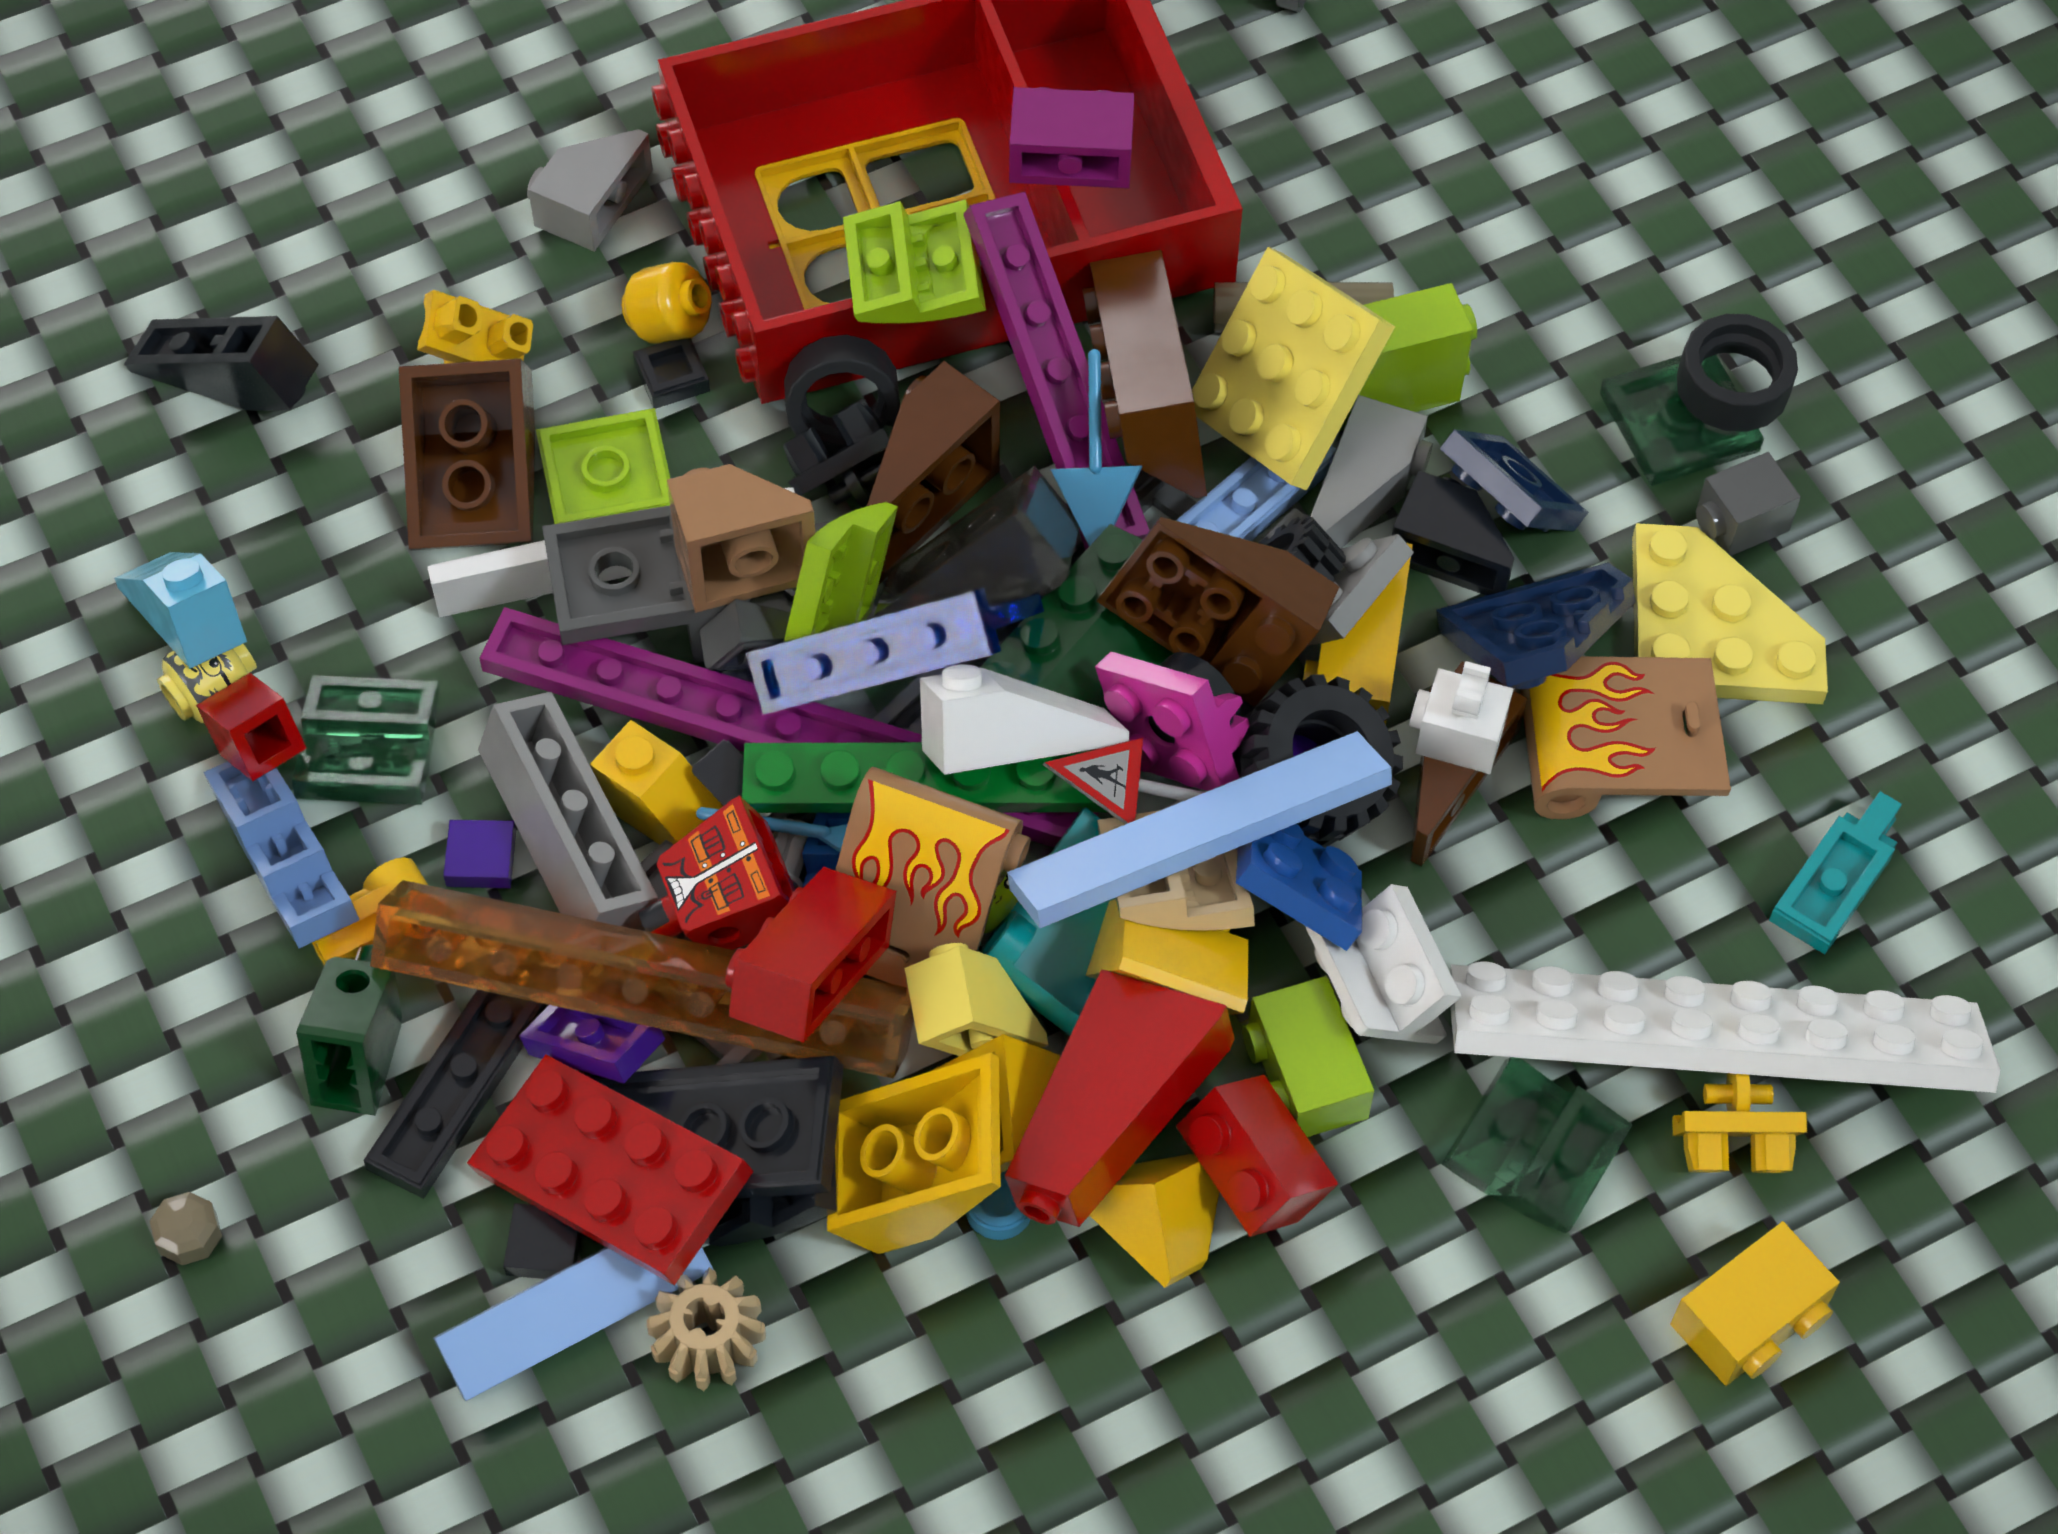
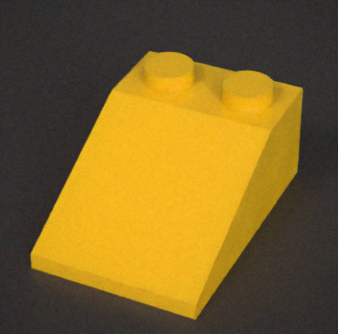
(917, 1155)

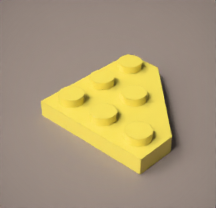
(1707, 605)

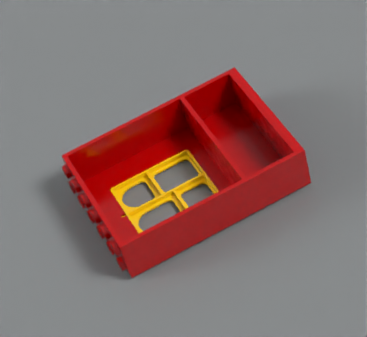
(907, 79)

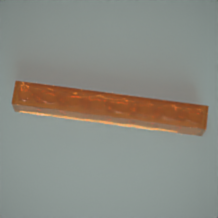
(617, 974)

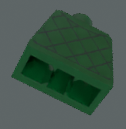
(354, 1009)

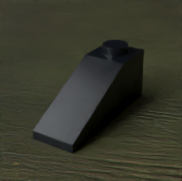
(228, 359)

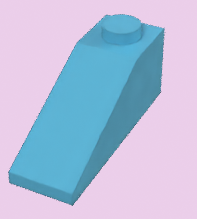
(185, 605)

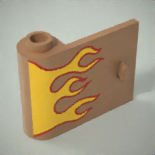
(1622, 732)
(938, 857)

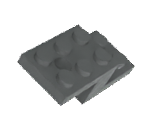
(648, 599)

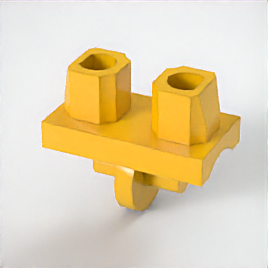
(468, 332)
(1708, 1131)

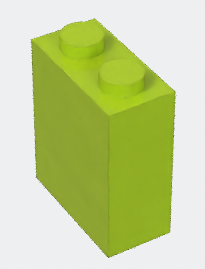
(1426, 351)

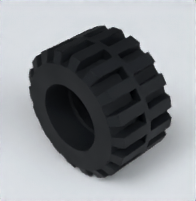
(1323, 715)

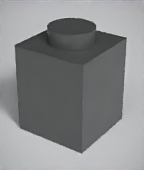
(1747, 504)

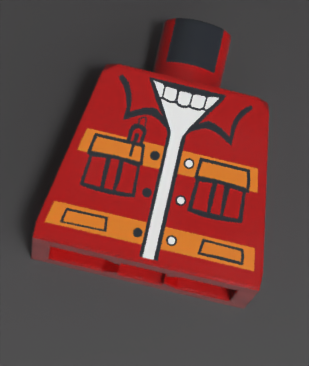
(721, 880)

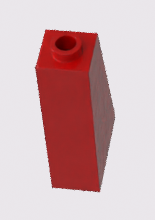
(1112, 1092)

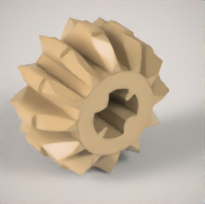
(688, 1346)

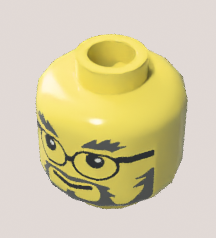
(189, 687)

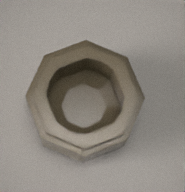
(185, 1228)

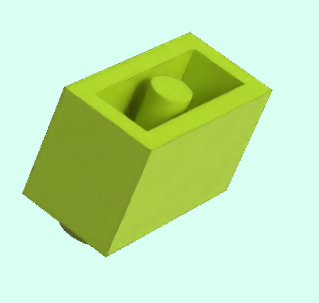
(1309, 1056)

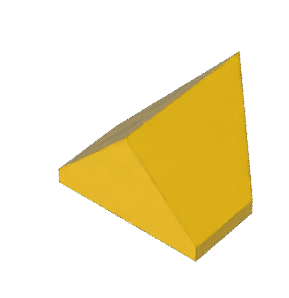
(1162, 1216)

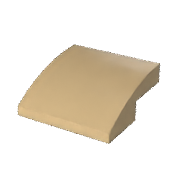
(1191, 899)

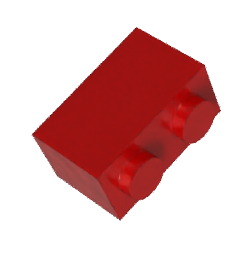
(1256, 1155)

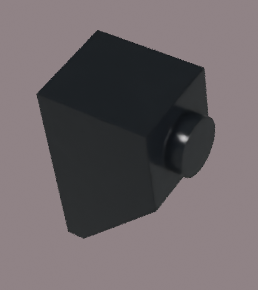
(1453, 535)

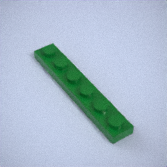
(829, 776)

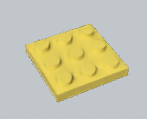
(1288, 367)

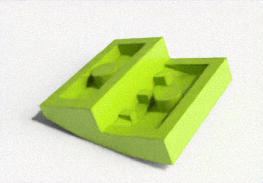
(912, 264)
(841, 571)

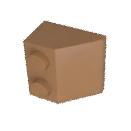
(737, 534)

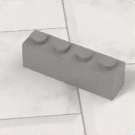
(563, 813)

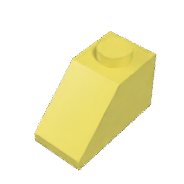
(966, 1001)

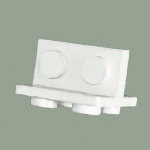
(1392, 974)

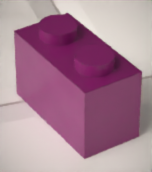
(1071, 137)

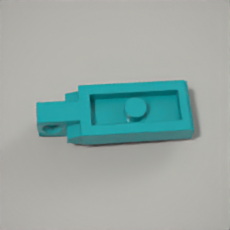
(1838, 875)

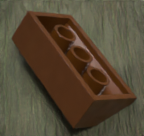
(1145, 369)

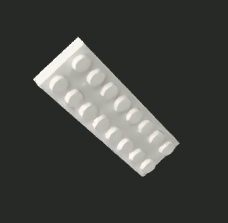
(1722, 1027)

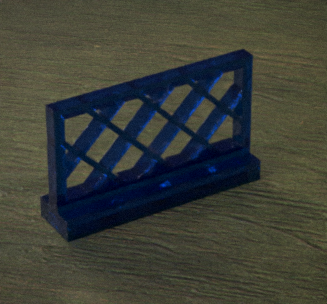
(882, 649)

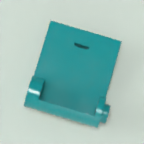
(1052, 960)

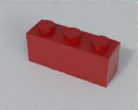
(810, 954)

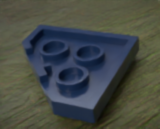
(1538, 625)

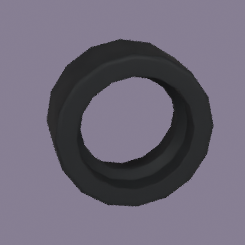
(1747, 337)
(835, 356)

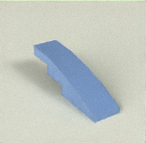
(283, 852)

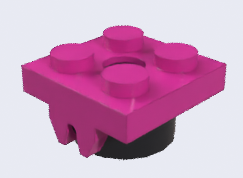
(1181, 713)

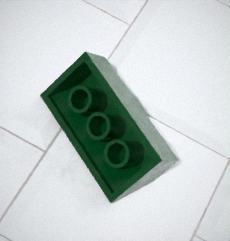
(1075, 631)

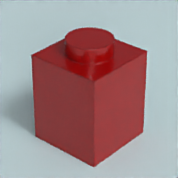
(251, 726)

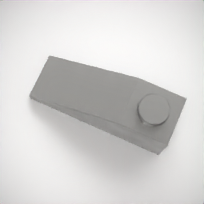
(1370, 467)

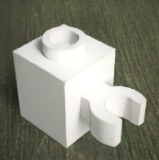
(1462, 717)

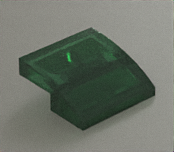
(366, 740)
(1537, 1145)

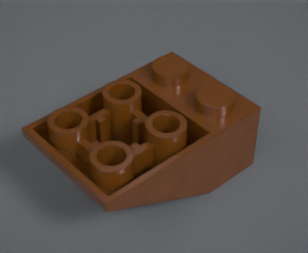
(1223, 601)

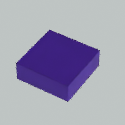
(479, 853)

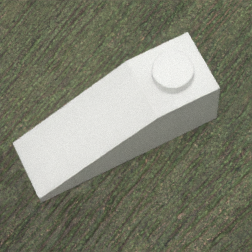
(992, 720)

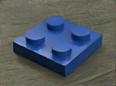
(1305, 882)

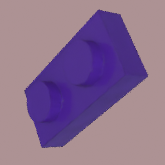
(591, 1042)

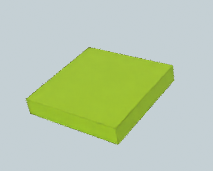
(604, 466)

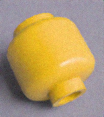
(666, 302)

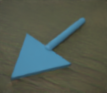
(1096, 492)

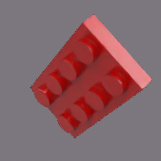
(610, 1168)

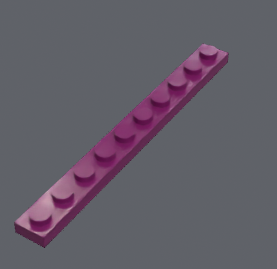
(687, 697)

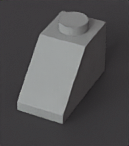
(589, 186)

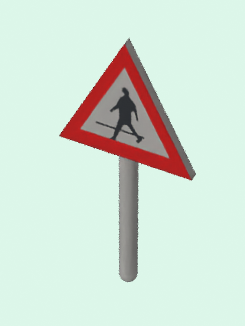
(1113, 778)

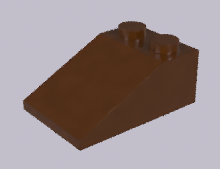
(468, 453)
(936, 457)

